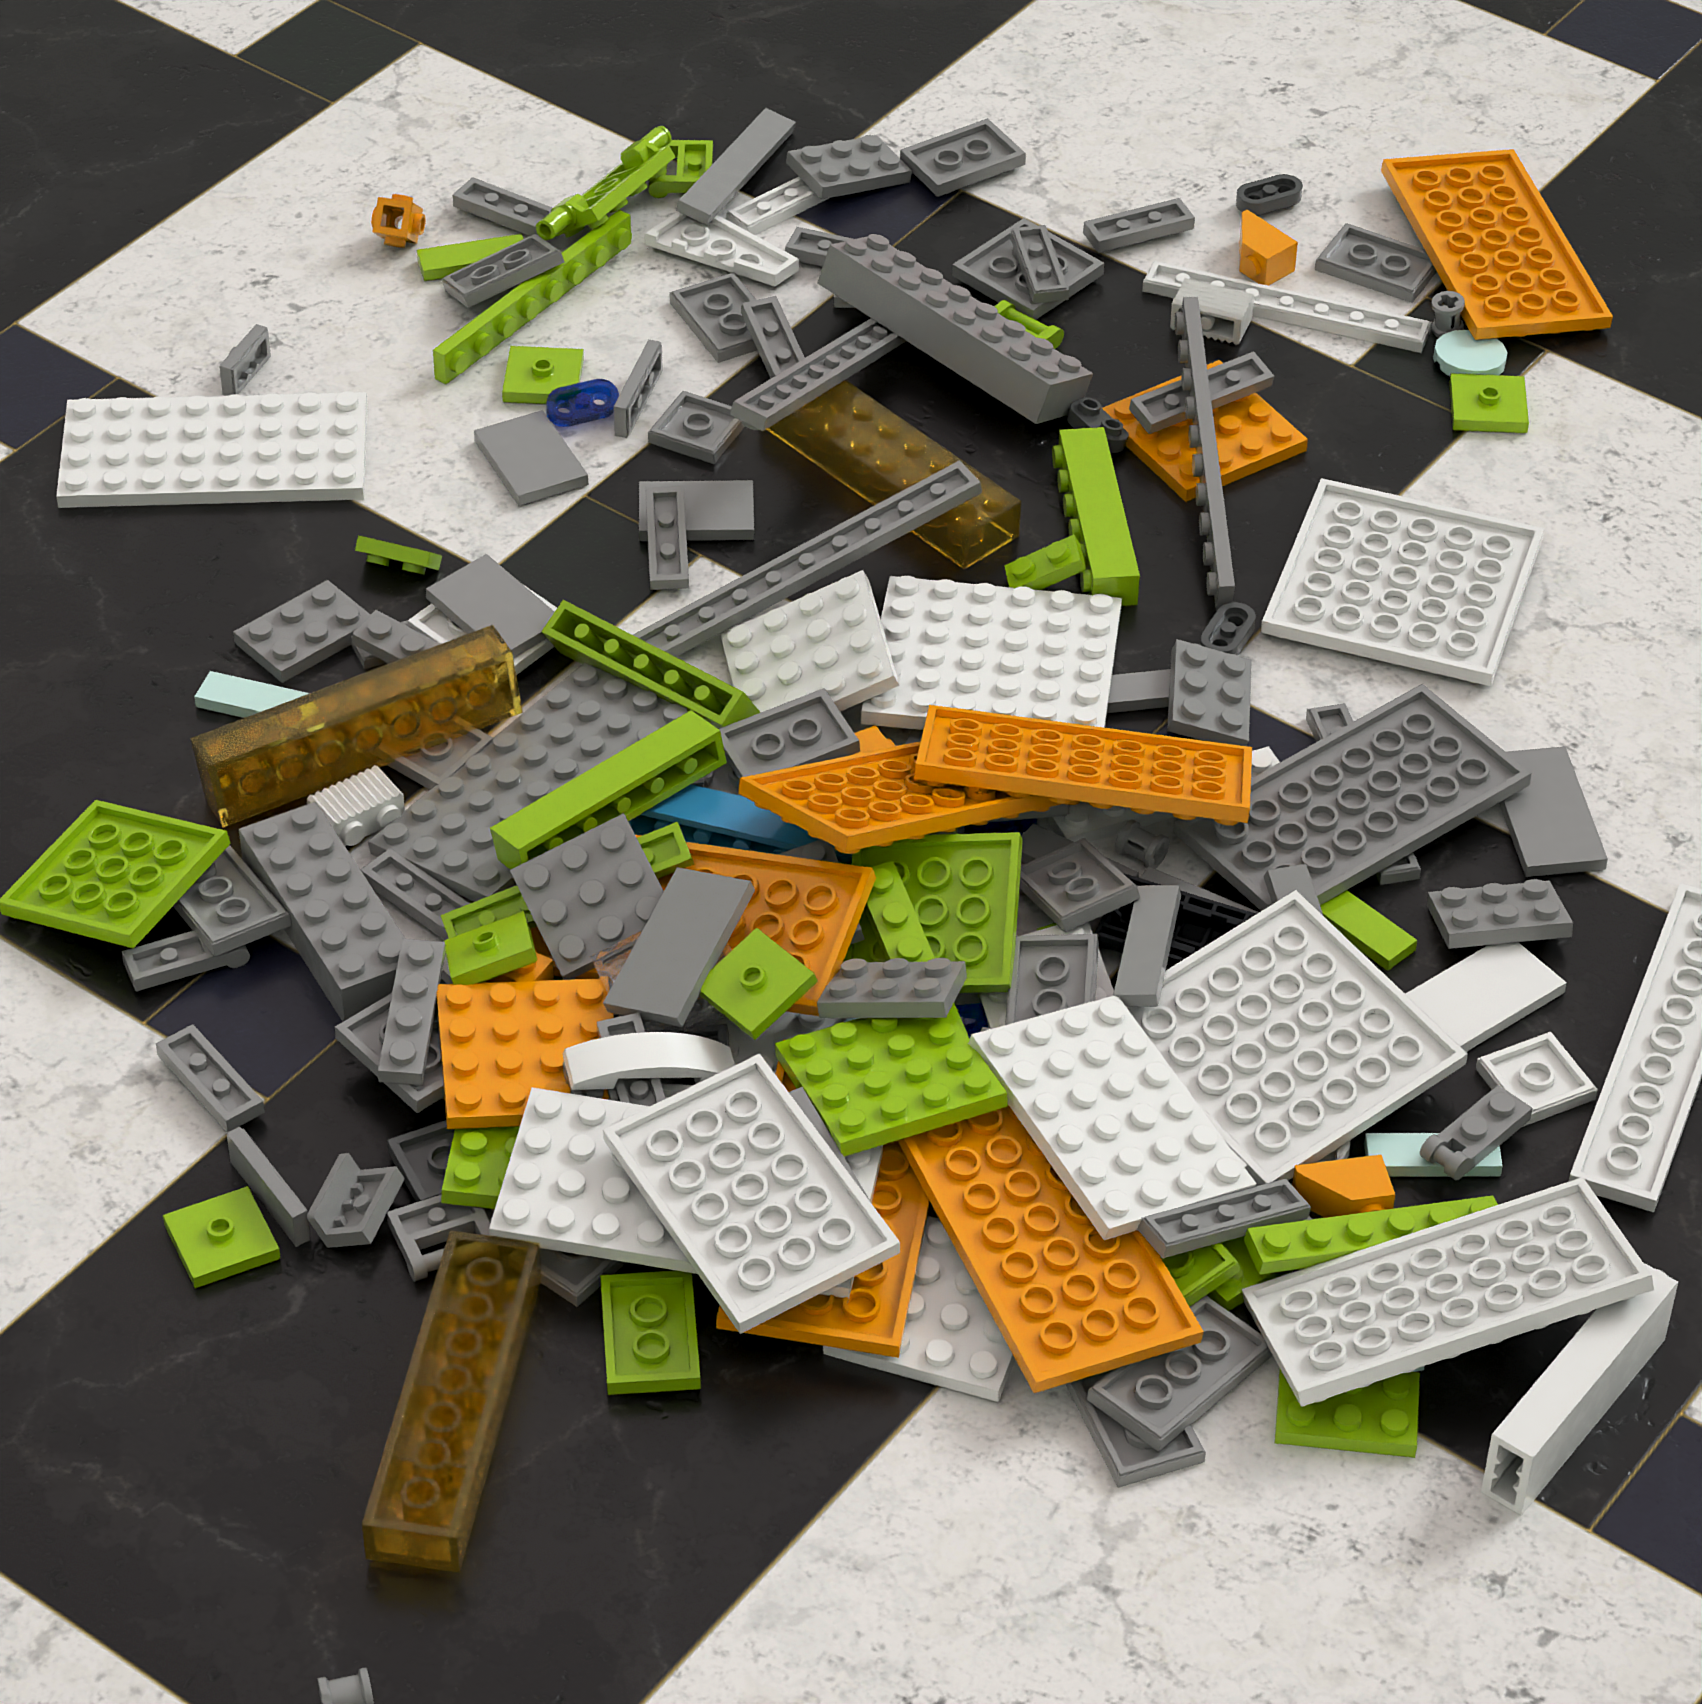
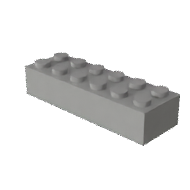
(331, 906)

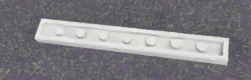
(1302, 309)

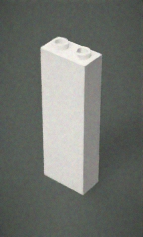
(1575, 1394)

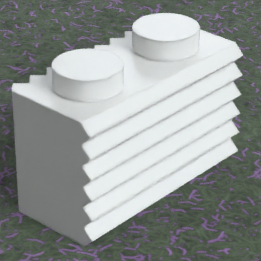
(1223, 311)
(360, 805)

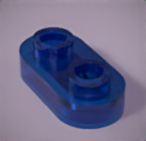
(579, 401)

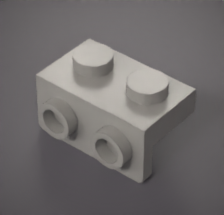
(353, 1202)

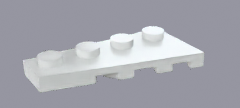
(723, 247)

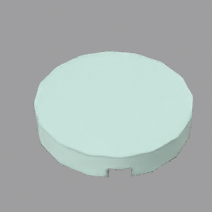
(1462, 354)

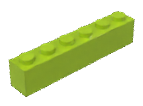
(1096, 513)
(645, 666)
(619, 785)

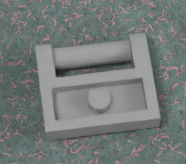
(429, 1224)

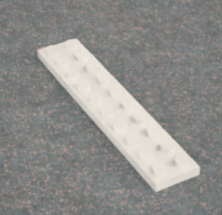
(1653, 1070)

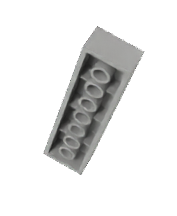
(954, 327)

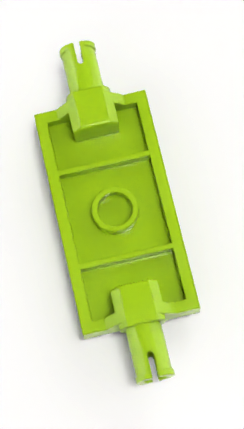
(640, 162)

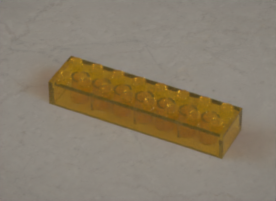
(883, 455)
(357, 725)
(452, 1402)

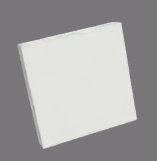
(1539, 1075)

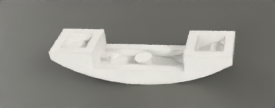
(644, 1055)

